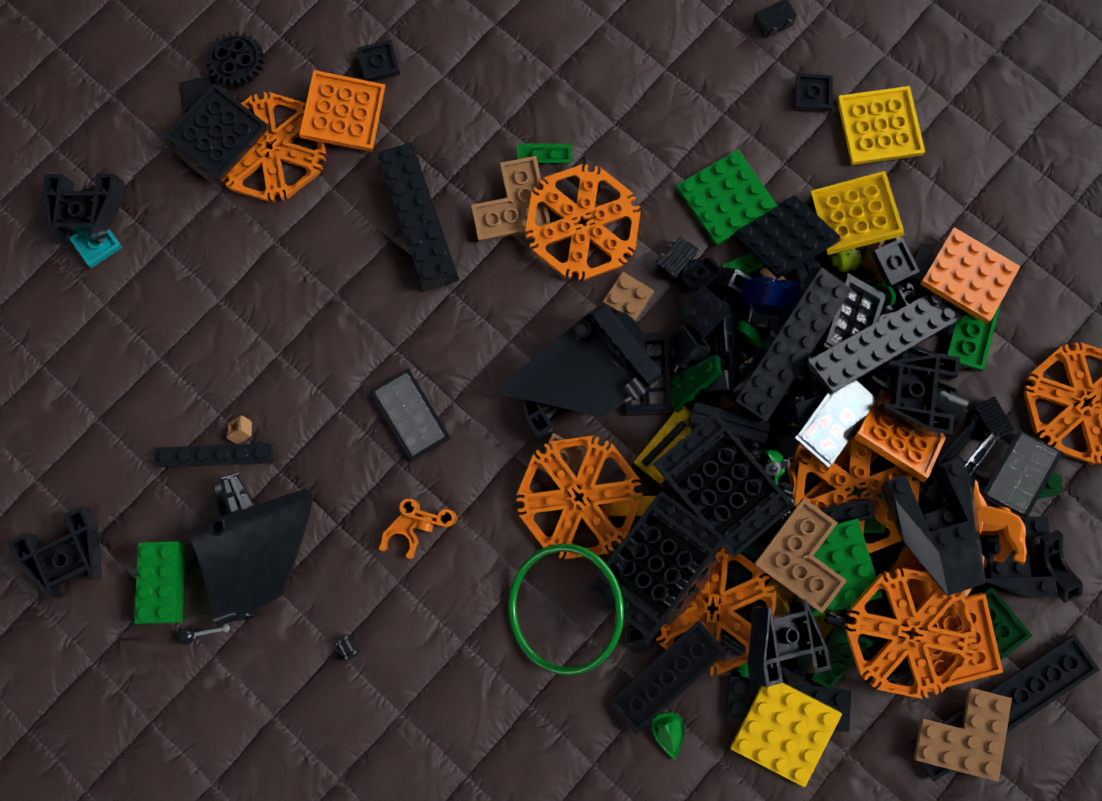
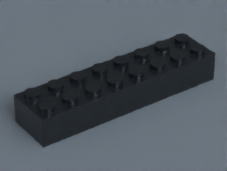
(418, 217)
(790, 343)

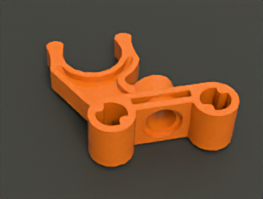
(418, 519)

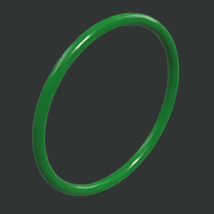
(618, 604)

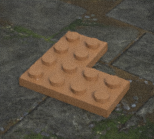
(509, 215)
(791, 556)
(974, 747)

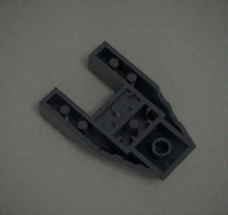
(945, 539)

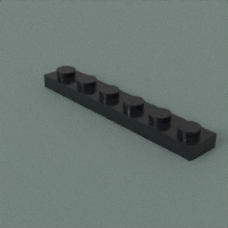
(214, 455)

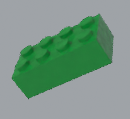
(160, 583)

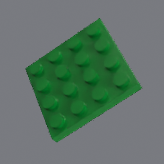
(726, 196)
(849, 557)

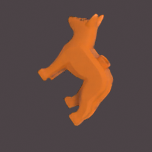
(1005, 525)

